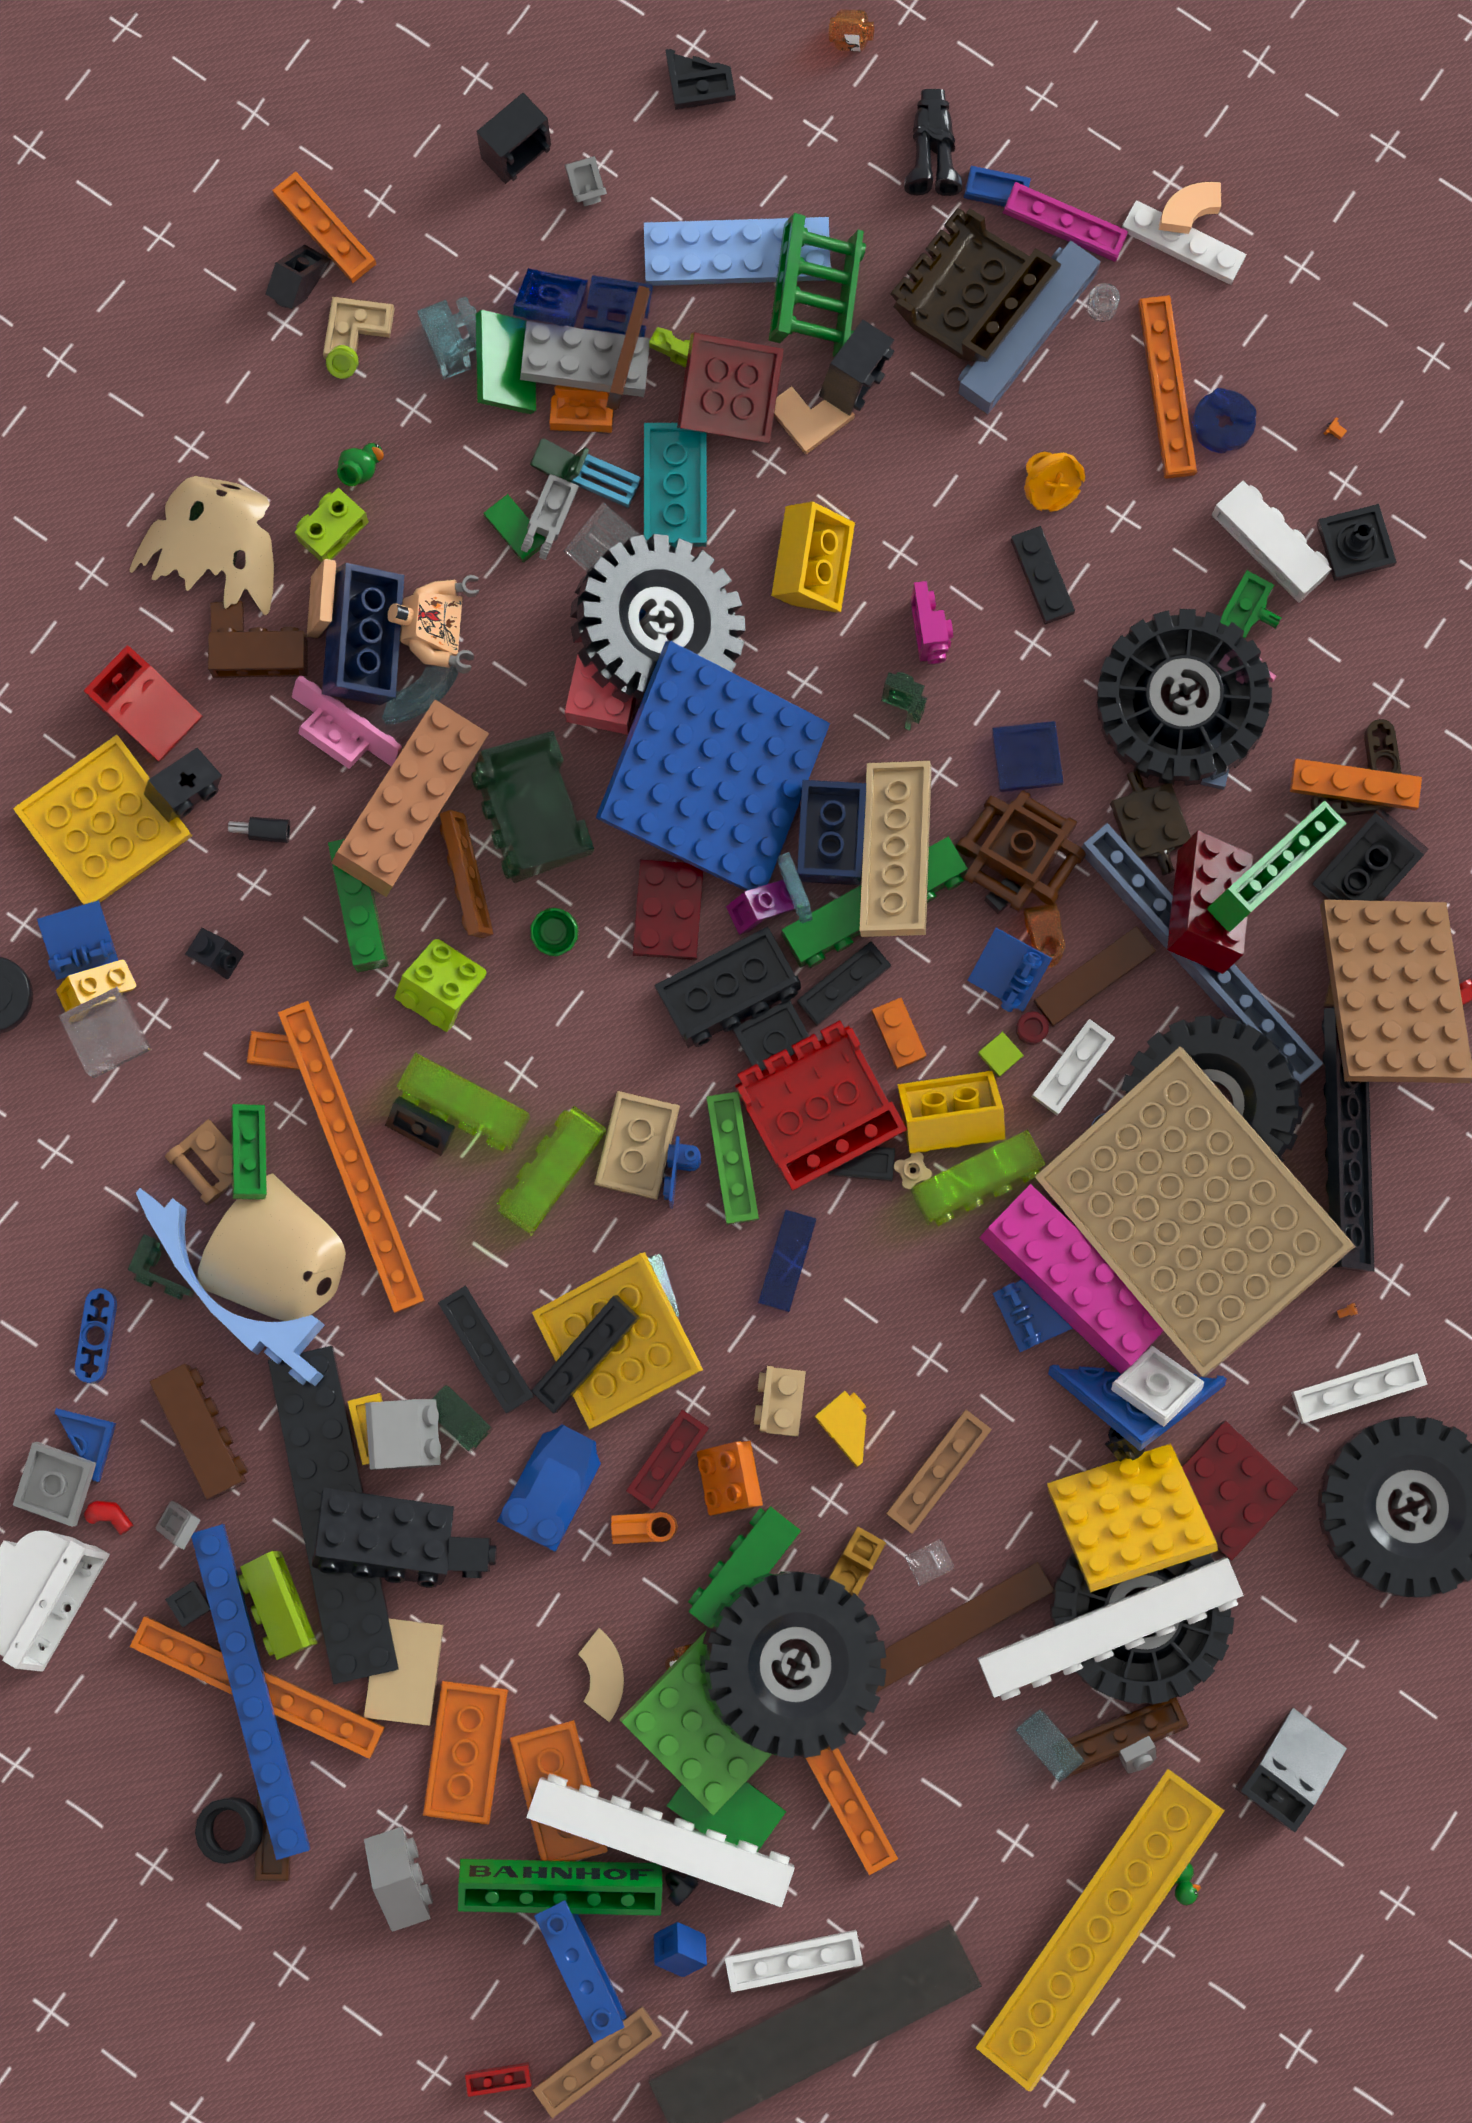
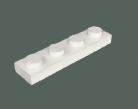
(1192, 248)
(1359, 1388)
(793, 1961)

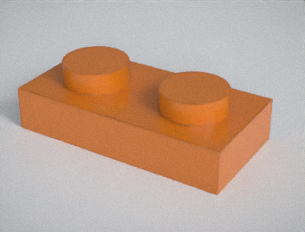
(899, 1033)

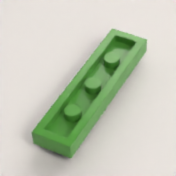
(732, 1158)

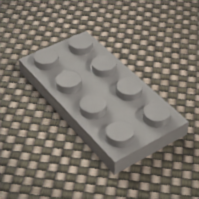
(580, 358)

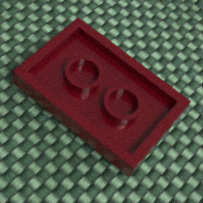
(668, 910)

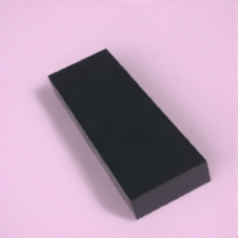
(843, 983)

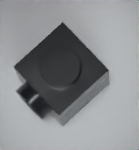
(471, 1556)

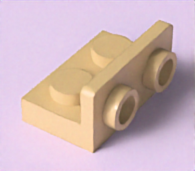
(781, 1401)

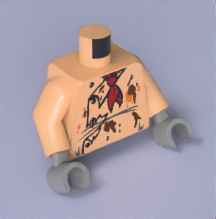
(432, 623)

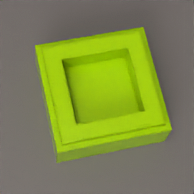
(1000, 1054)

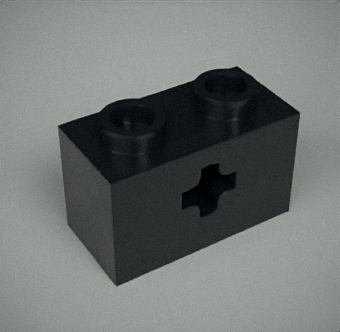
(183, 785)

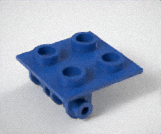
(77, 939)
(1009, 970)
(679, 1158)
(1028, 1315)

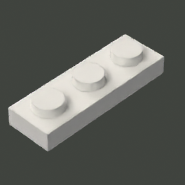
(1073, 1067)

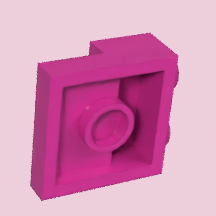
(931, 627)

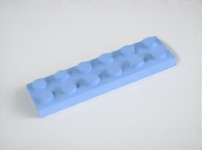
(723, 251)

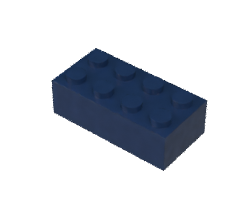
(360, 638)

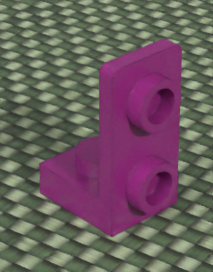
(759, 904)

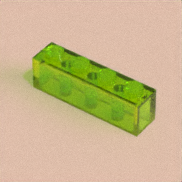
(463, 1102)
(551, 1170)
(978, 1177)

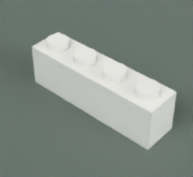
(1271, 541)

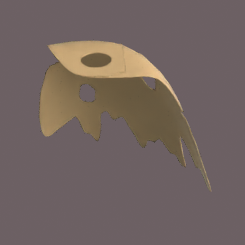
(213, 538)

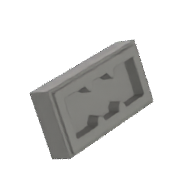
(177, 1524)

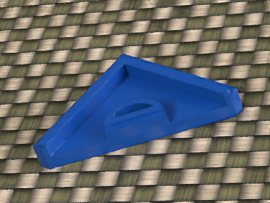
(89, 1437)

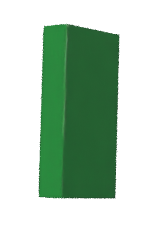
(512, 526)

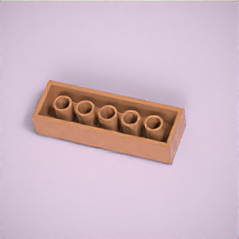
(410, 798)

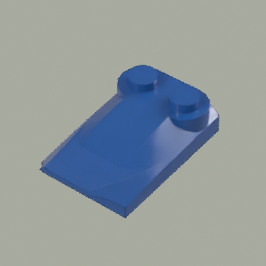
(551, 1486)

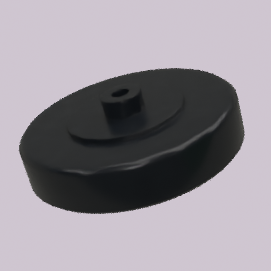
(15, 995)

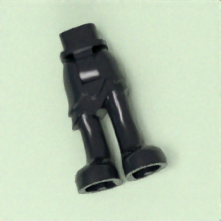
(933, 132)

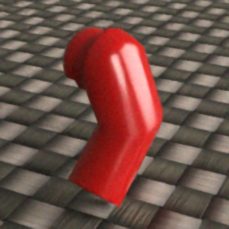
(108, 1511)

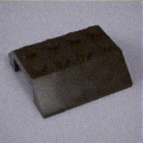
(971, 287)

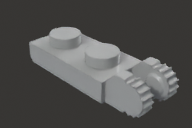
(550, 513)

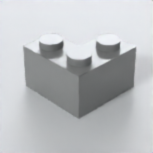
(397, 1878)

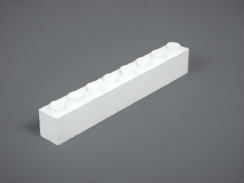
(1110, 1627)
(660, 1840)

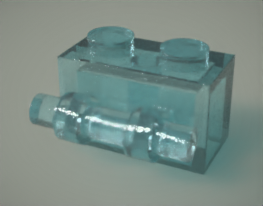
(444, 337)

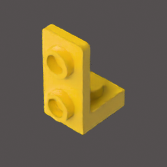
(93, 982)

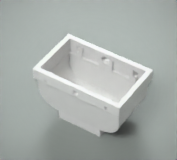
(35, 1586)

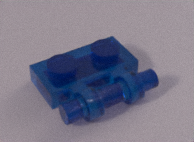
(614, 297)

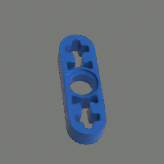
(101, 1361)

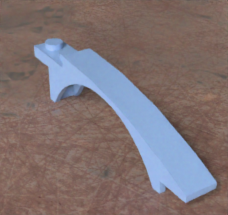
(283, 1339)

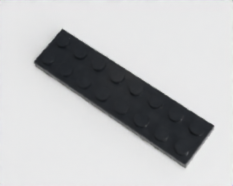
(1348, 1153)

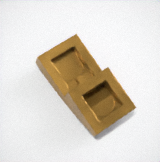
(857, 1560)

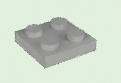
(54, 1484)

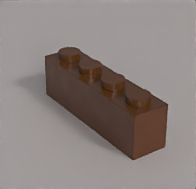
(199, 1431)

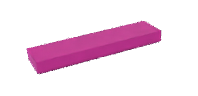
(1065, 221)

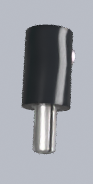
(263, 829)

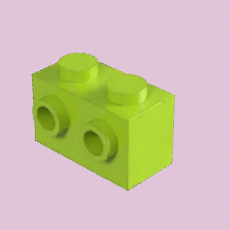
(331, 525)

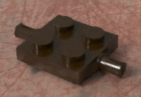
(1151, 821)

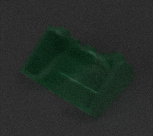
(529, 807)

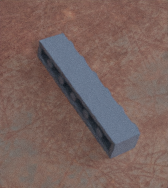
(988, 381)

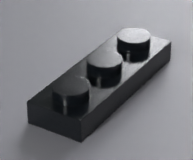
(1042, 575)

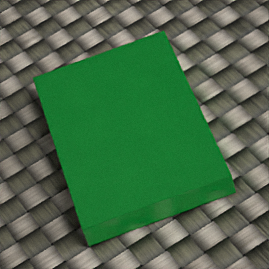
(500, 362)
(744, 1817)

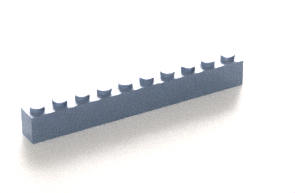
(1230, 990)

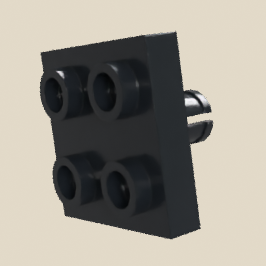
(1356, 542)

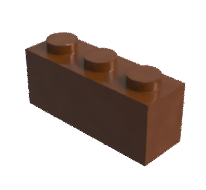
(257, 653)

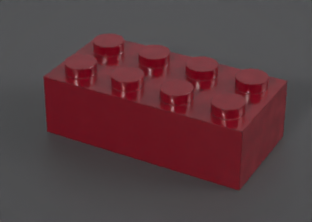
(1202, 874)

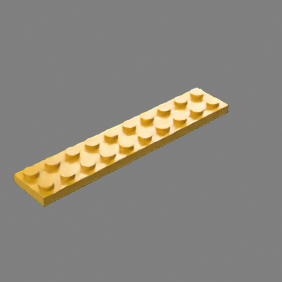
(1099, 1930)

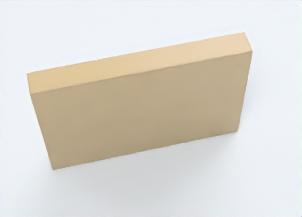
(637, 1145)
(410, 1691)

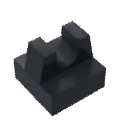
(188, 1604)

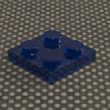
(550, 298)
(1027, 756)

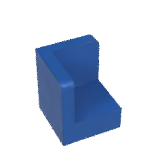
(680, 1949)

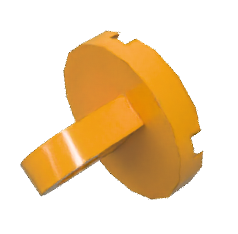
(1053, 480)

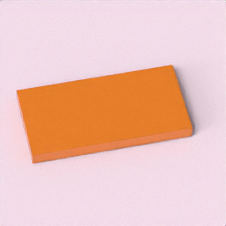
(465, 1752)
(560, 1753)

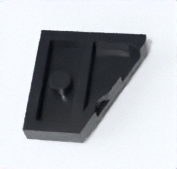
(698, 82)

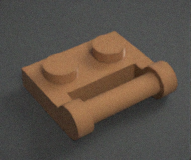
(214, 1151)

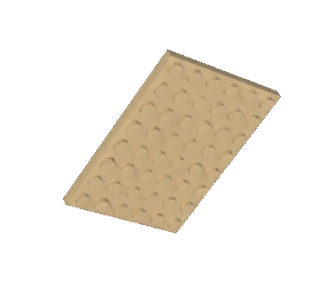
(1194, 1212)

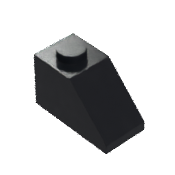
(296, 276)

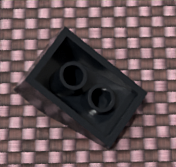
(1371, 861)

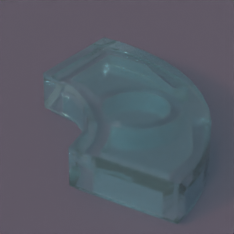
(420, 695)

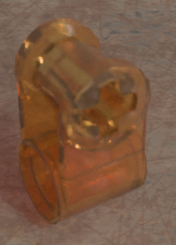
(1044, 928)

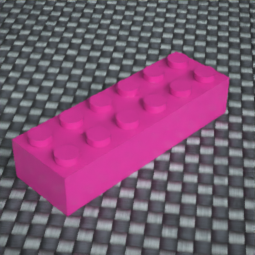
(1072, 1278)

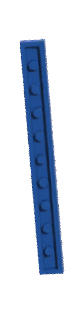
(250, 1692)

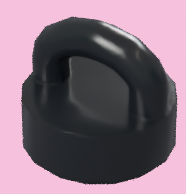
(681, 1887)

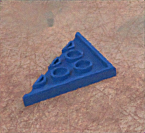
(1093, 1389)

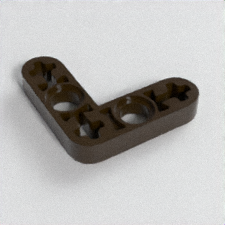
(1371, 744)

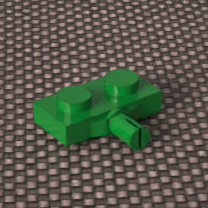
(1249, 604)

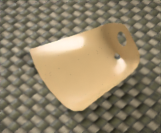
(265, 1250)

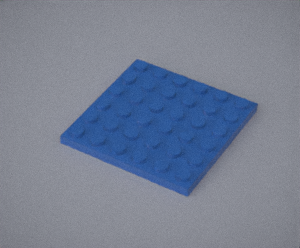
(712, 769)

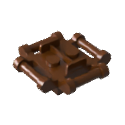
(1021, 849)

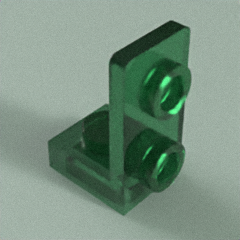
(148, 1255)
(461, 1419)

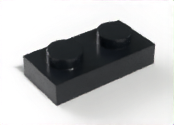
(420, 1126)

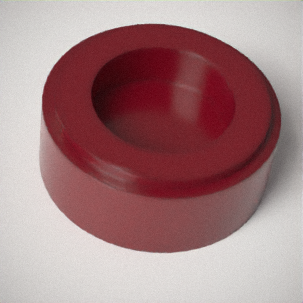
(1032, 1028)

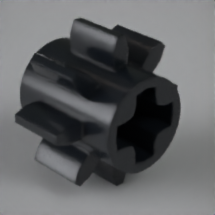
(1121, 1447)

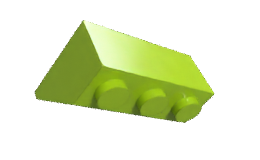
(277, 1605)

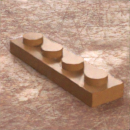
(938, 1471)
(596, 2062)

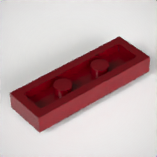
(667, 1459)

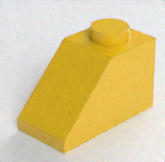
(846, 1425)

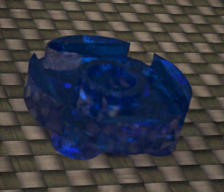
(1223, 403)

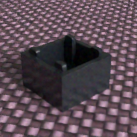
(514, 138)
(857, 368)

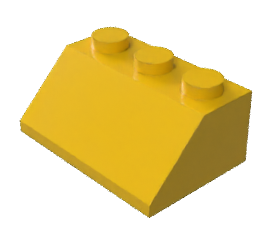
(813, 557)
(951, 1112)

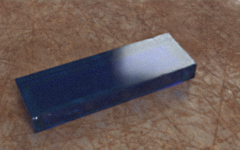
(787, 1261)

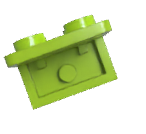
(439, 984)

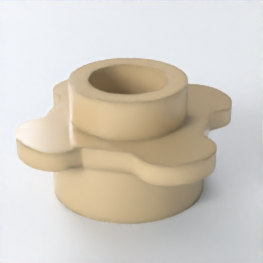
(910, 1179)

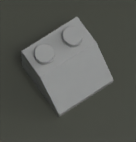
(403, 1434)

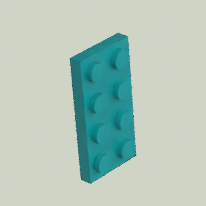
(675, 483)

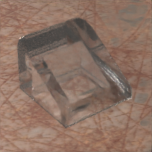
(930, 1562)

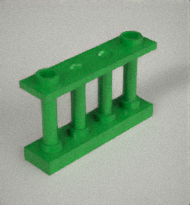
(789, 294)

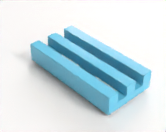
(612, 470)

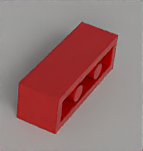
(498, 2079)

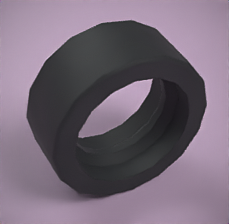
(205, 1835)

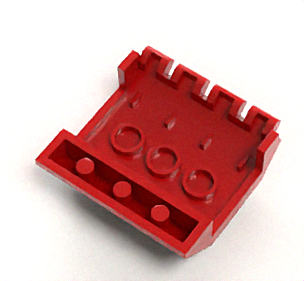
(818, 1105)

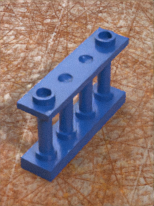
(582, 1970)

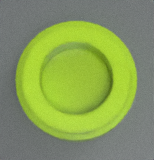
(342, 361)

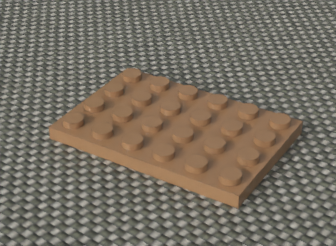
(1396, 991)

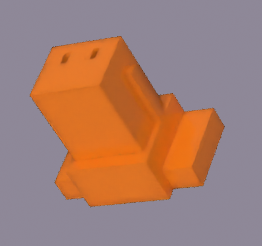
(1335, 429)
(1349, 1310)

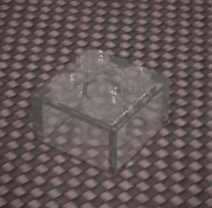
(105, 1032)

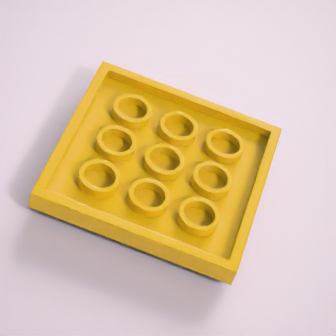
(100, 822)
(644, 1361)
(1131, 1517)

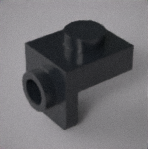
(214, 953)

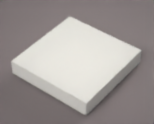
(1157, 1386)

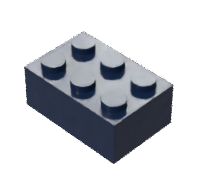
(831, 832)

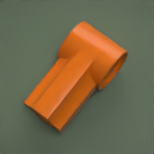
(639, 1528)

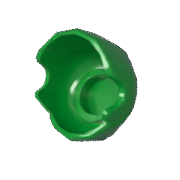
(554, 931)

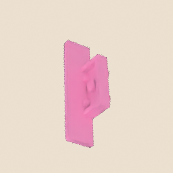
(339, 729)

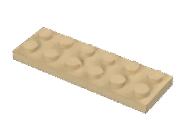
(895, 849)

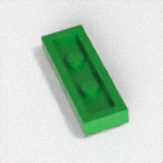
(248, 1151)

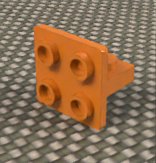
(729, 1477)

